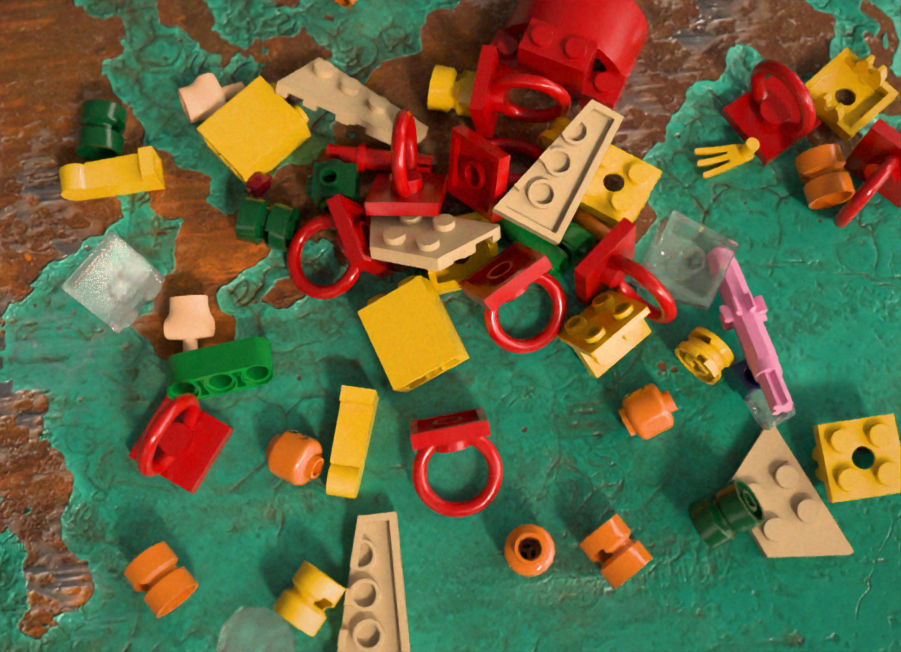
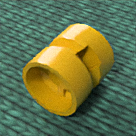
(450, 90)
(308, 598)

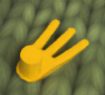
(734, 153)

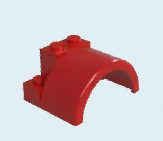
(565, 39)

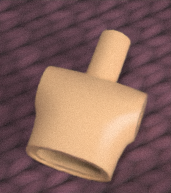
(206, 97)
(189, 320)

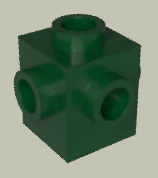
(330, 179)

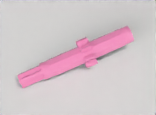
(746, 318)

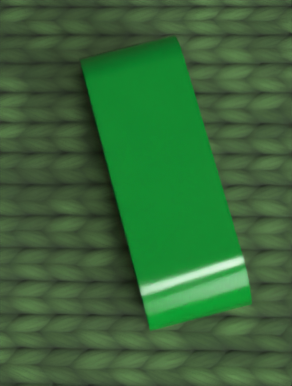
(220, 368)

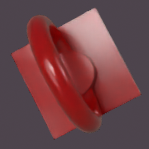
(492, 95)
(774, 110)
(878, 165)
(481, 168)
(405, 189)
(353, 240)
(609, 265)
(506, 279)
(450, 434)
(180, 442)

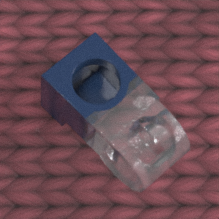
(742, 380)

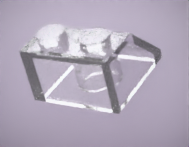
(688, 259)
(114, 282)

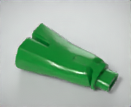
(571, 248)

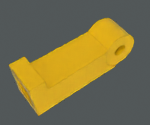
(113, 176)
(351, 440)

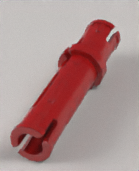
(373, 158)

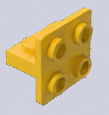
(606, 330)

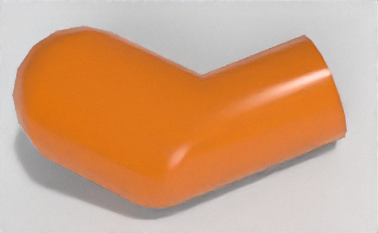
(591, 224)

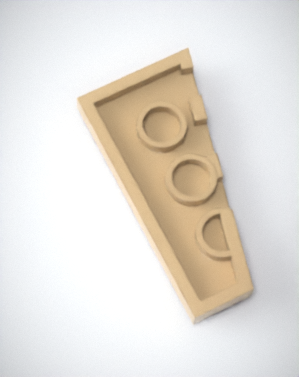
(353, 103)
(556, 183)
(375, 591)

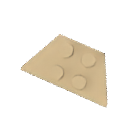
(427, 240)
(793, 511)

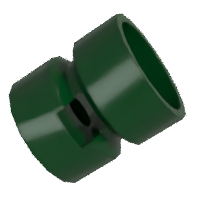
(102, 130)
(262, 222)
(729, 511)

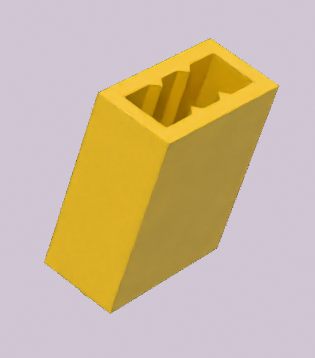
(255, 130)
(412, 333)

